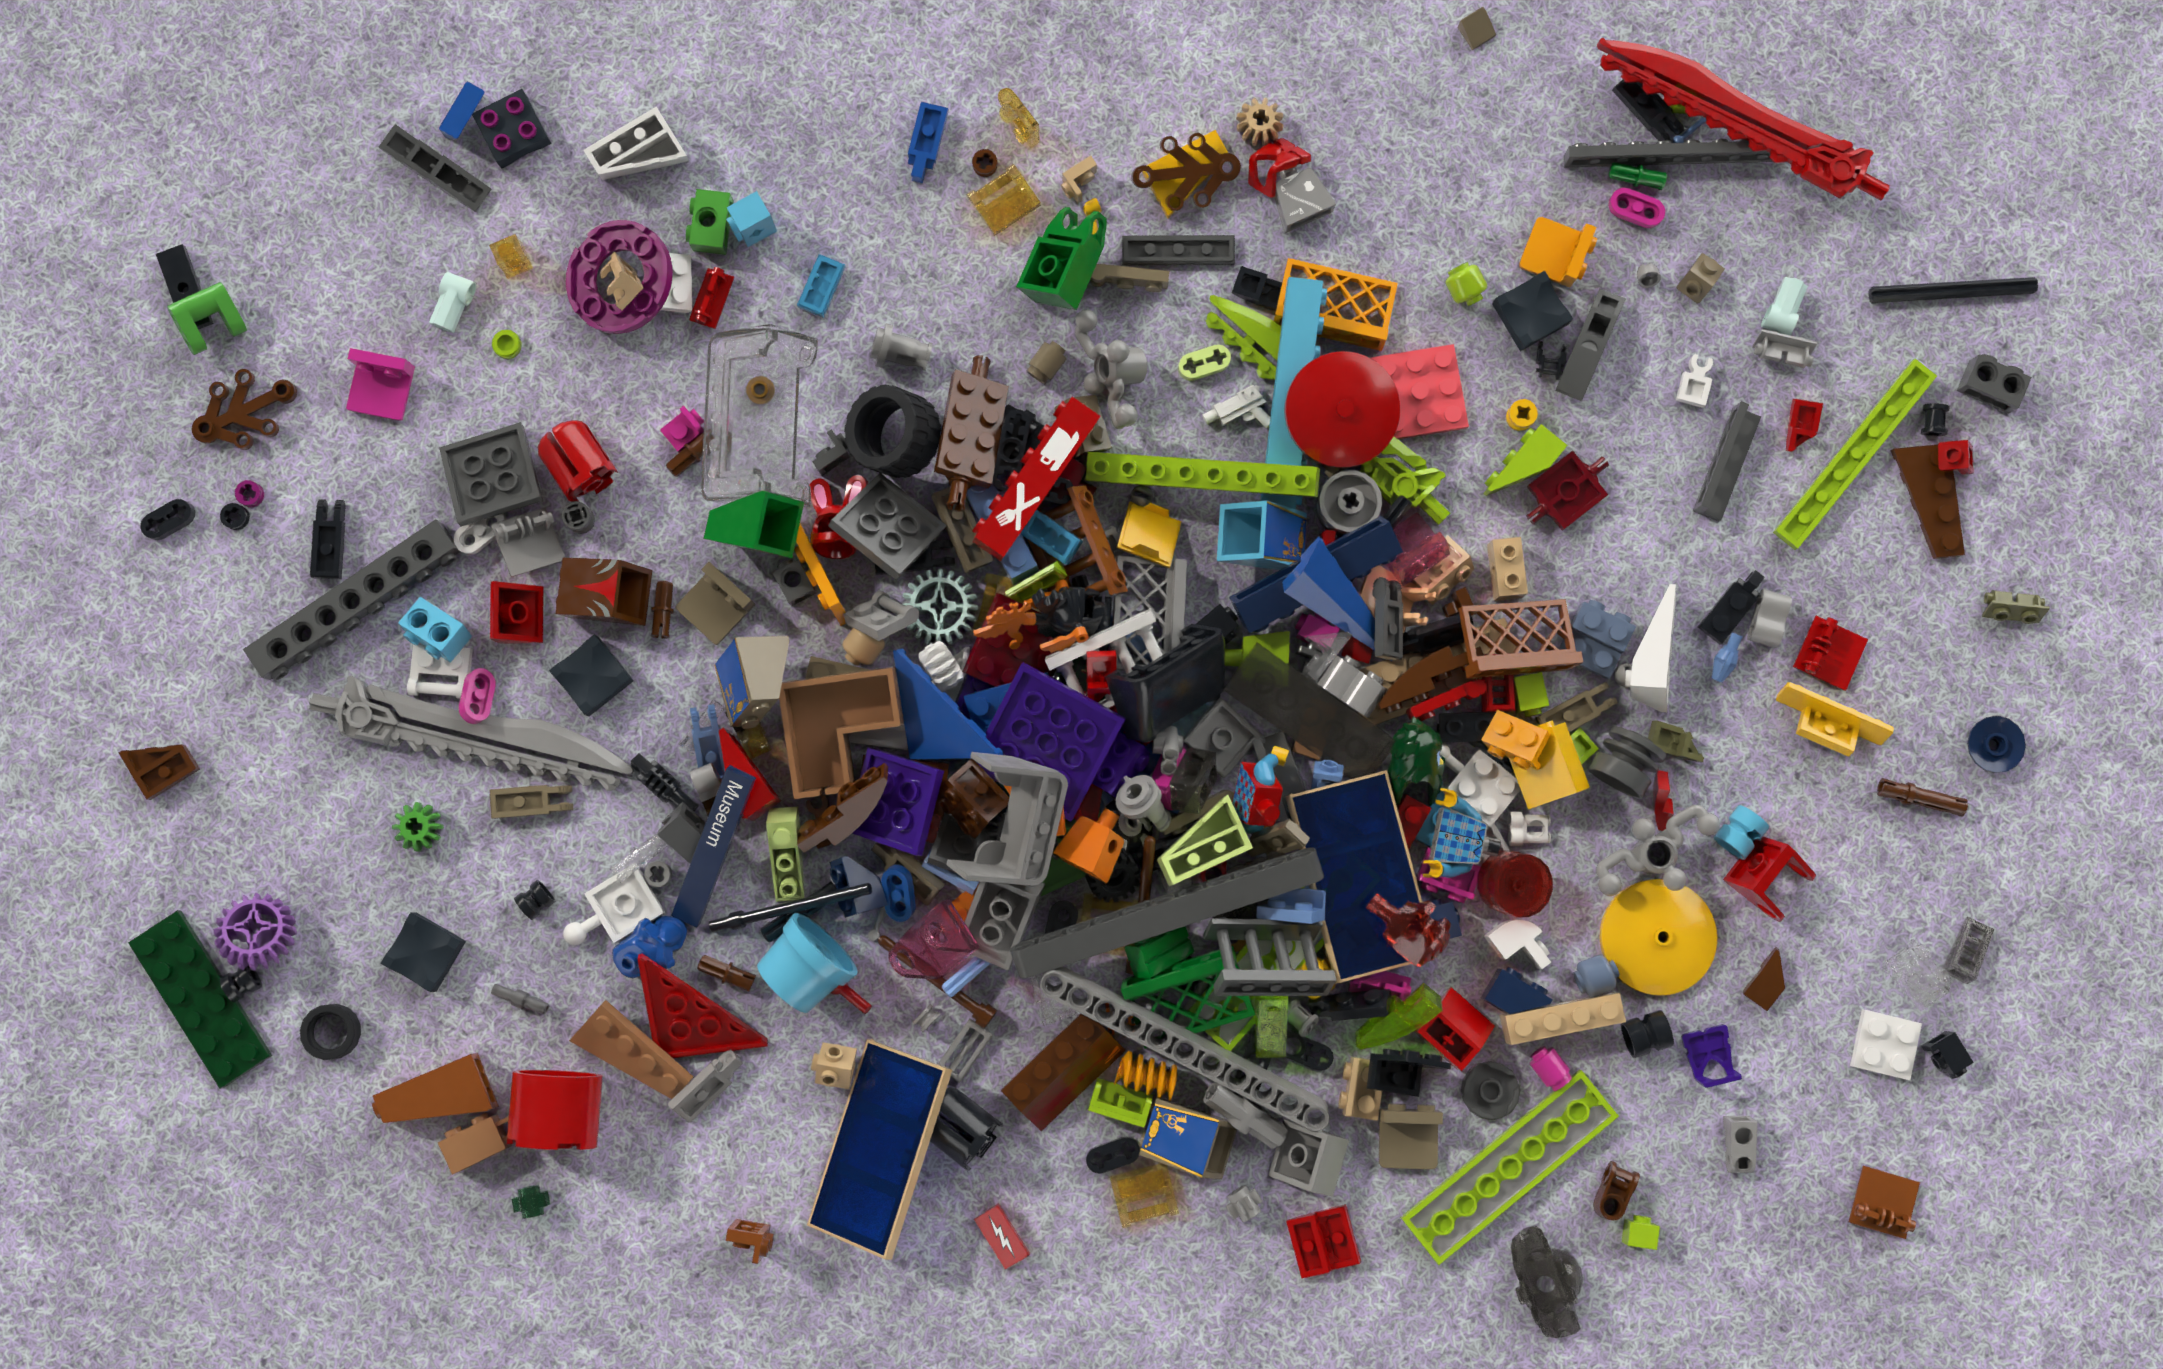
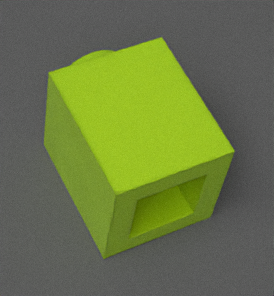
(1530, 694)

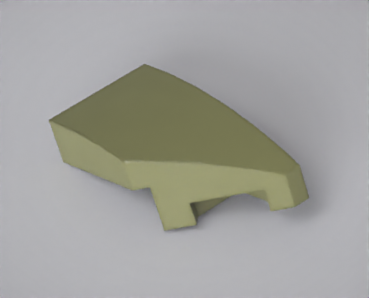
(1674, 741)

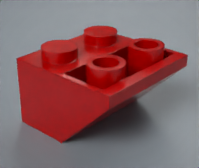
(1457, 1030)

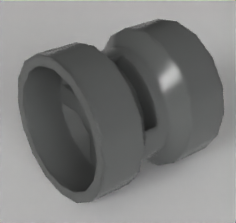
(583, 521)

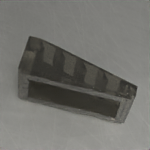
(1957, 971)

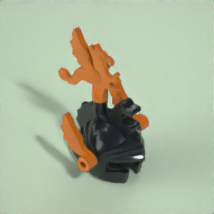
(1061, 617)

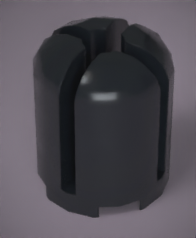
(970, 1118)

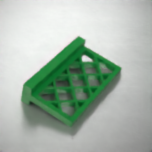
(1185, 973)

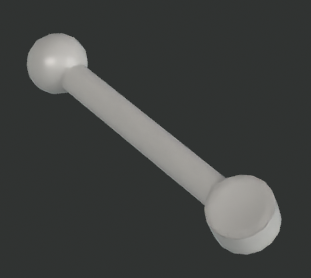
(874, 934)

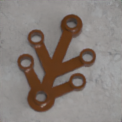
(1191, 171)
(239, 411)

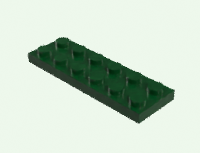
(194, 995)

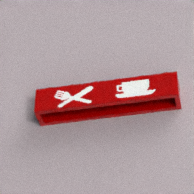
(1035, 479)

